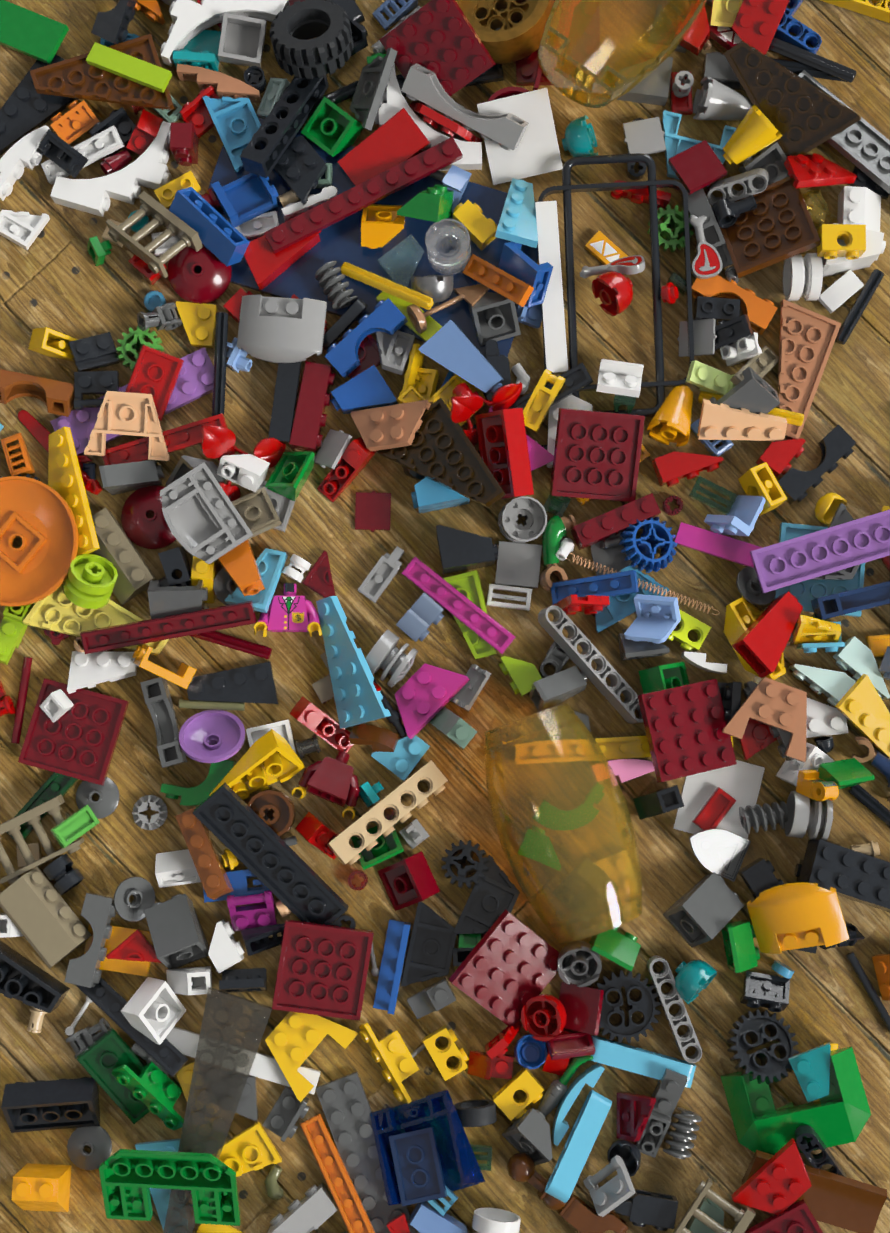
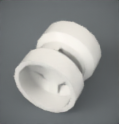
(298, 563)

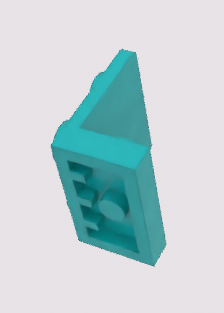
(200, 51)

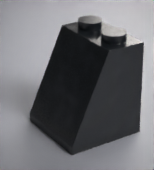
(464, 550)

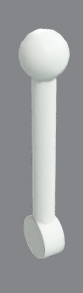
(70, 1030)

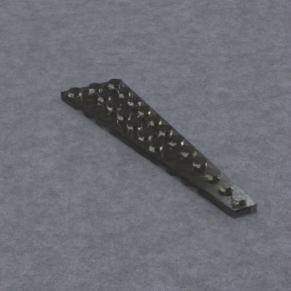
(222, 1064)

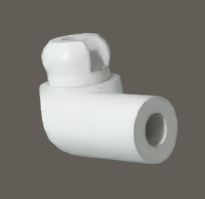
(522, 377)
(566, 547)

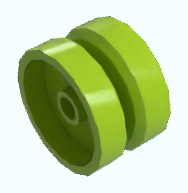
(90, 581)

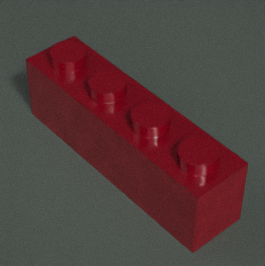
(311, 407)
(614, 521)

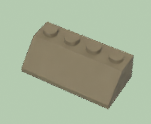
(117, 548)
(43, 917)

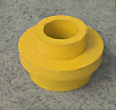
(229, 859)

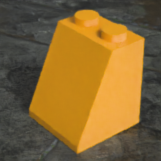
(42, 1187)

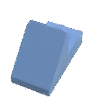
(456, 180)

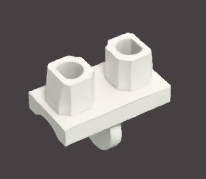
(741, 350)

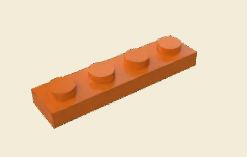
(498, 280)

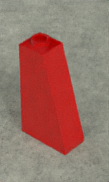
(267, 265)
(768, 635)

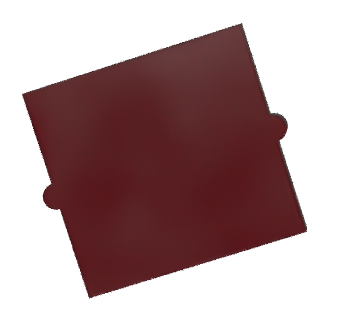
(537, 77)
(373, 511)

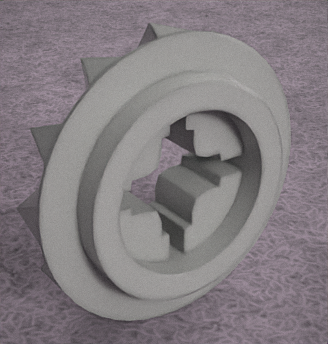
(156, 820)

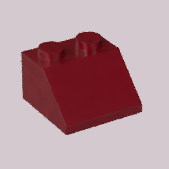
(408, 881)

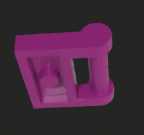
(252, 915)

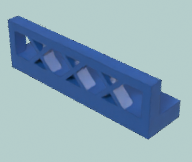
(391, 965)

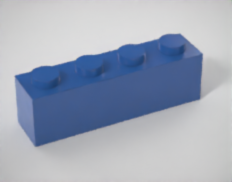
(211, 226)

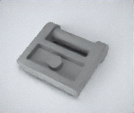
(614, 1191)

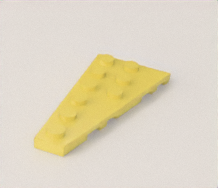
(65, 617)

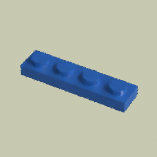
(602, 585)

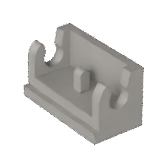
(468, 694)

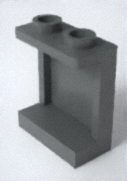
(751, 394)
(176, 599)

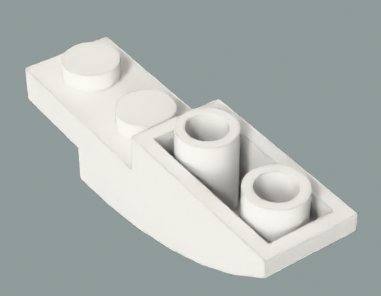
(22, 154)

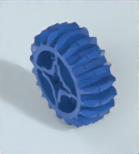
(642, 550)

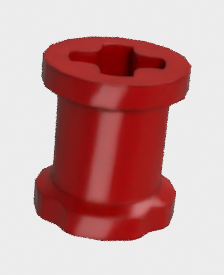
(8, 706)

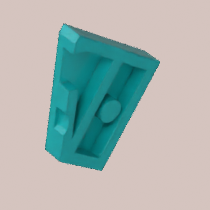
(813, 1071)

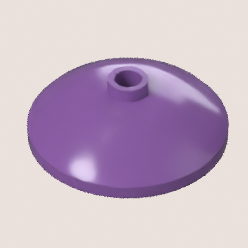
(212, 736)

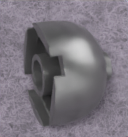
(435, 286)
(579, 964)

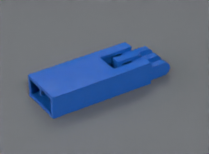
(239, 883)

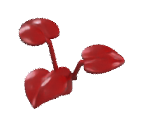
(468, 402)
(220, 441)

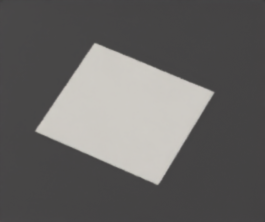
(539, 146)
(738, 780)

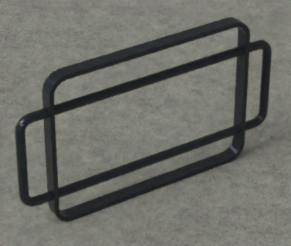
(652, 186)

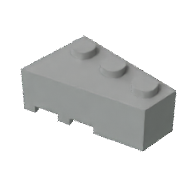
(307, 1213)

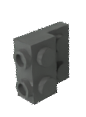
(770, 159)

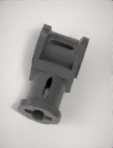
(161, 317)
(86, 1037)

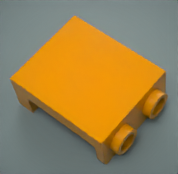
(181, 677)

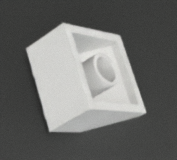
(859, 207)
(154, 1009)

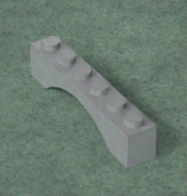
(424, 86)

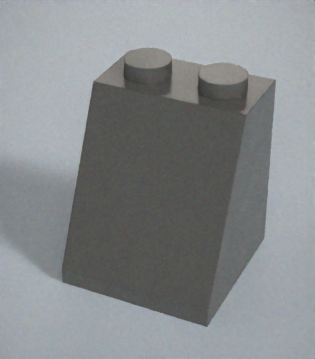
(704, 910)
(176, 932)

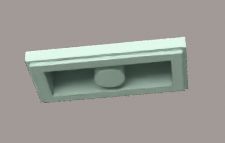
(272, 94)

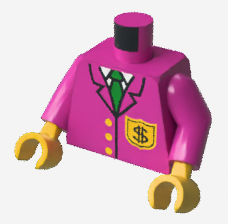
(289, 614)

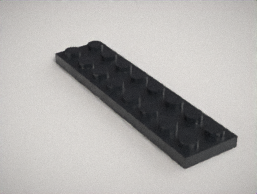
(269, 857)

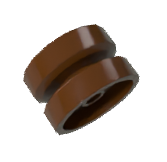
(279, 802)

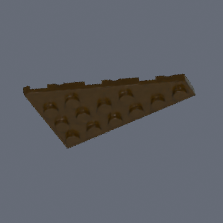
(791, 103)
(447, 457)

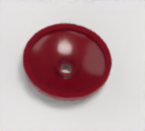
(200, 287)
(145, 531)

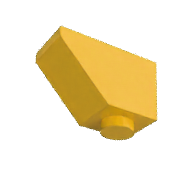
(51, 343)
(204, 572)

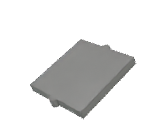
(644, 136)
(703, 336)
(332, 448)

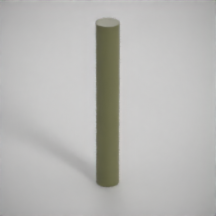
(214, 705)

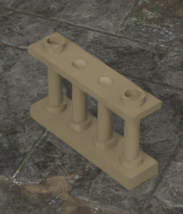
(162, 217)
(33, 818)
(742, 1217)

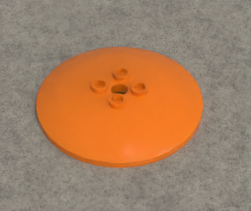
(48, 540)

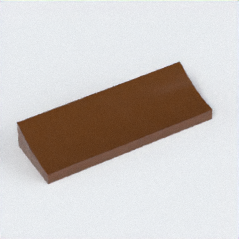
(835, 1197)

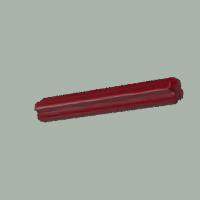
(235, 643)

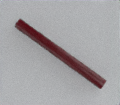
(21, 701)

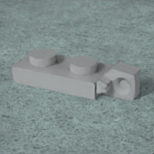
(381, 575)

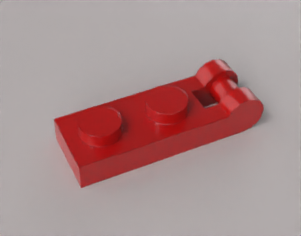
(641, 196)

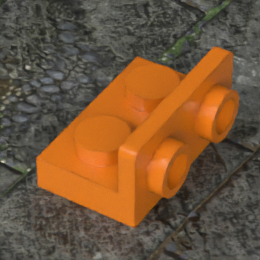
(74, 122)

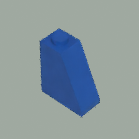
(363, 392)

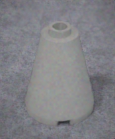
(719, 102)

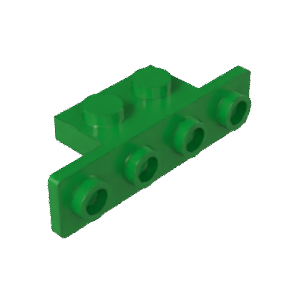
(154, 1090)

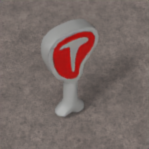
(707, 261)
(626, 265)

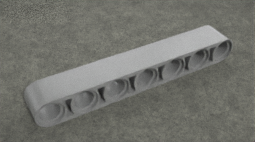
(583, 662)

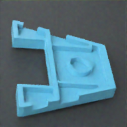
(676, 144)

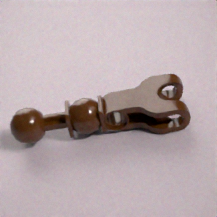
(574, 1211)

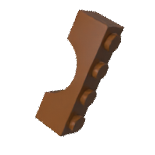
(55, 394)
(203, 855)

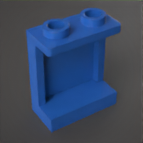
(245, 198)
(525, 269)

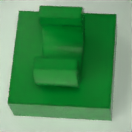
(98, 250)

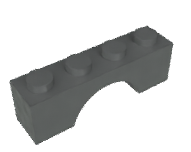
(167, 730)
(85, 969)

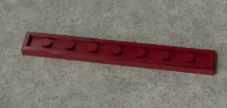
(168, 627)

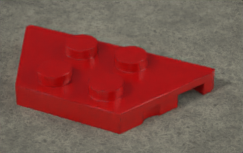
(758, 22)
(448, 126)
(816, 171)
(589, 604)
(776, 1182)

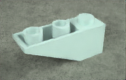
(860, 660)
(825, 681)

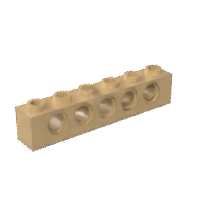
(428, 773)

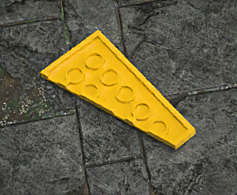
(67, 480)

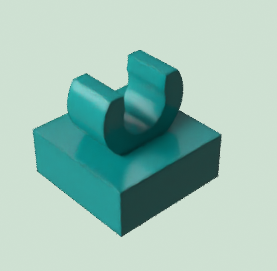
(369, 793)

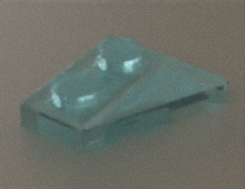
(402, 260)

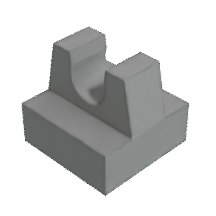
(414, 833)

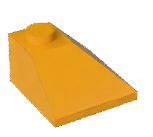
(380, 225)

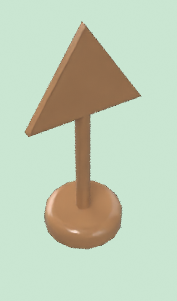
(470, 294)

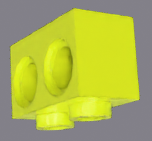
(685, 625)

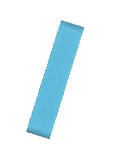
(639, 1060)
(578, 1146)

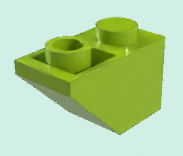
(521, 673)

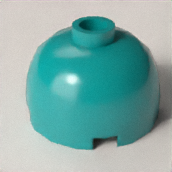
(580, 138)
(693, 979)

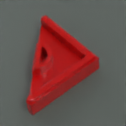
(135, 948)

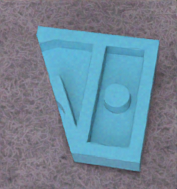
(405, 756)

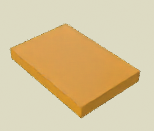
(117, 936)

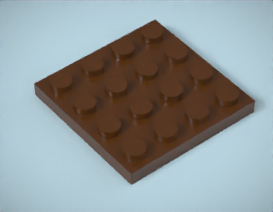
(772, 231)

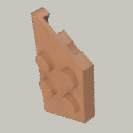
(390, 425)

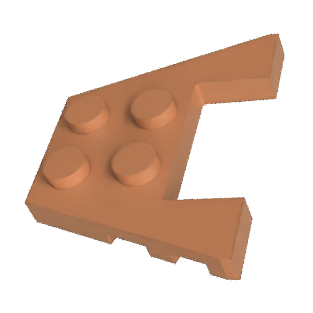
(778, 707)

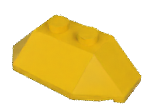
(738, 619)

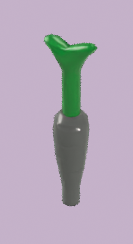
(558, 1087)

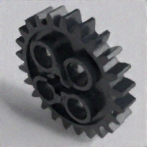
(644, 1003)
(754, 1026)

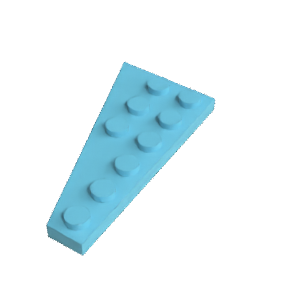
(350, 675)

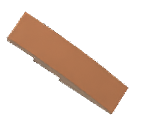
(223, 84)

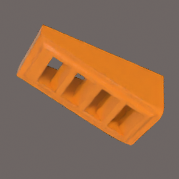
(28, 468)

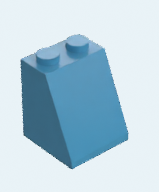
(434, 496)

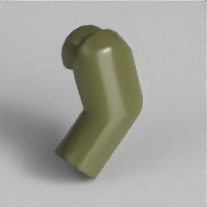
(272, 1188)

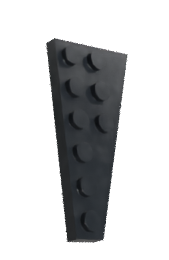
(28, 109)

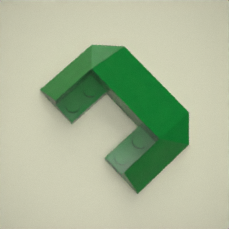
(835, 1117)
(131, 1173)

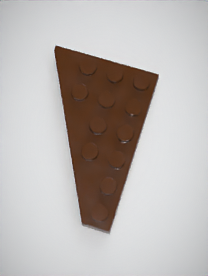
(83, 81)

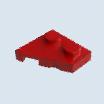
(497, 1046)

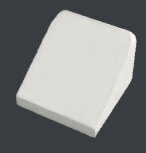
(56, 705)

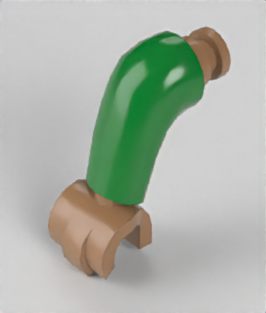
(551, 538)

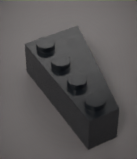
(28, 982)

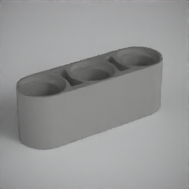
(745, 180)

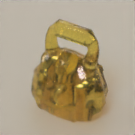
(818, 208)

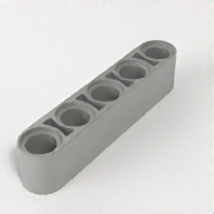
(681, 1016)

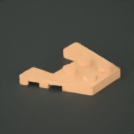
(128, 415)

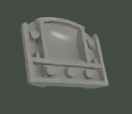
(281, 328)
(203, 515)

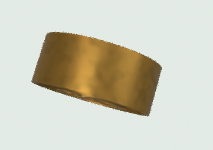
(514, 39)

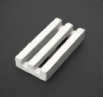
(509, 597)

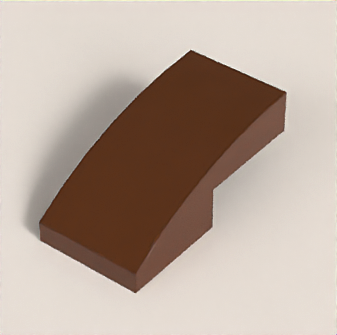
(379, 738)

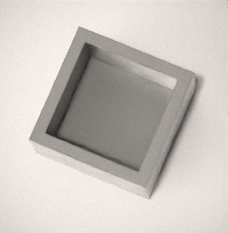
(242, 40)

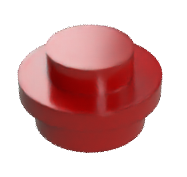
(669, 293)

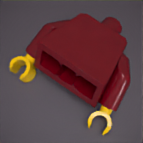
(331, 781)

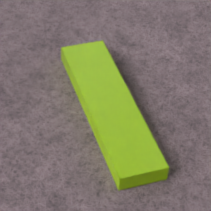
(129, 67)

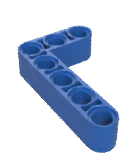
(803, 33)

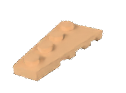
(727, 423)

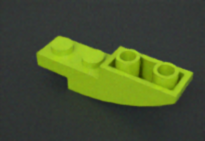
(12, 630)

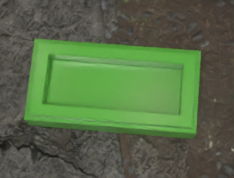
(74, 826)

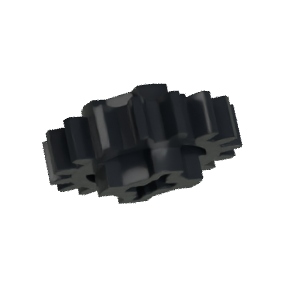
(467, 854)

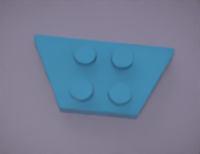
(234, 123)
(624, 605)

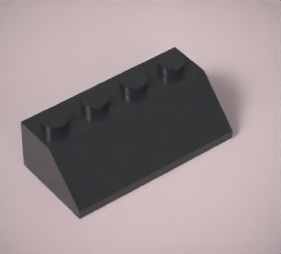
(51, 1104)

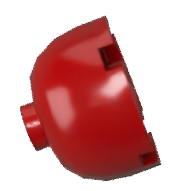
(614, 292)
(544, 1017)

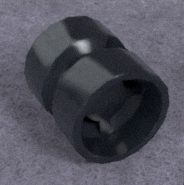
(63, 874)

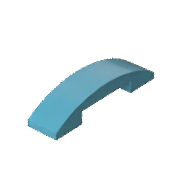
(590, 1077)

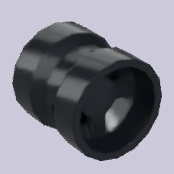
(255, 75)

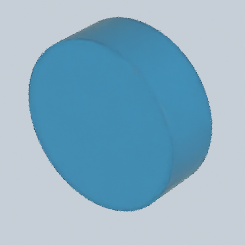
(154, 299)
(782, 969)

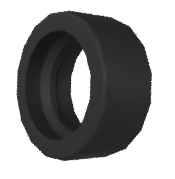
(476, 1112)

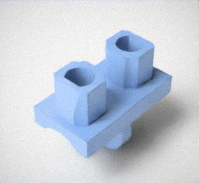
(237, 357)

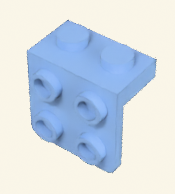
(740, 518)
(655, 618)

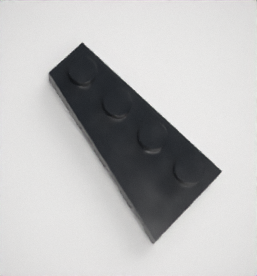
(241, 684)

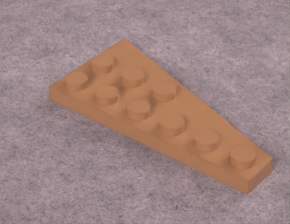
(803, 354)

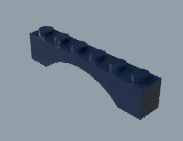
(851, 601)

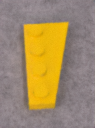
(867, 713)

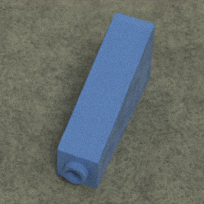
(459, 355)

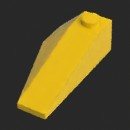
(262, 765)

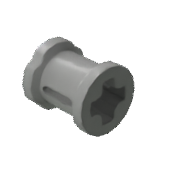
(680, 78)

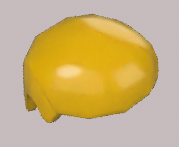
(827, 506)

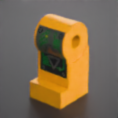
(815, 788)

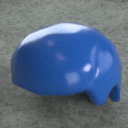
(530, 1052)

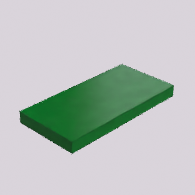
(30, 32)

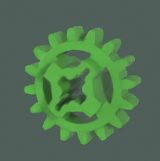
(675, 220)
(132, 347)

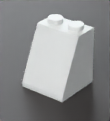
(874, 247)

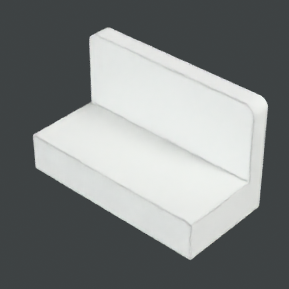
(175, 869)

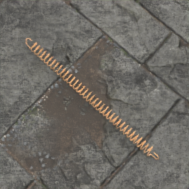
(658, 591)

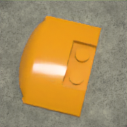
(797, 917)

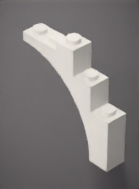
(193, 18)
(394, 101)
(124, 185)

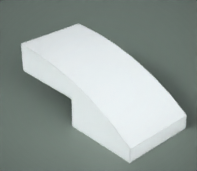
(840, 291)
(699, 661)

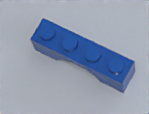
(384, 318)

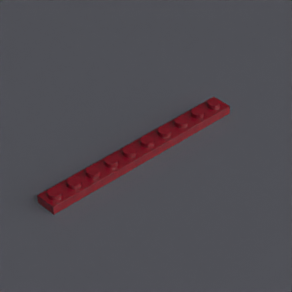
(363, 195)

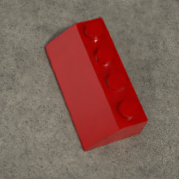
(505, 450)

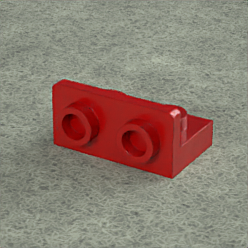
(197, 112)

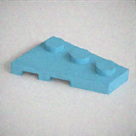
(270, 567)

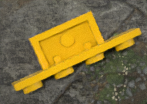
(420, 378)
(393, 1058)

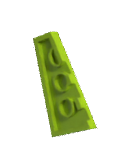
(470, 587)

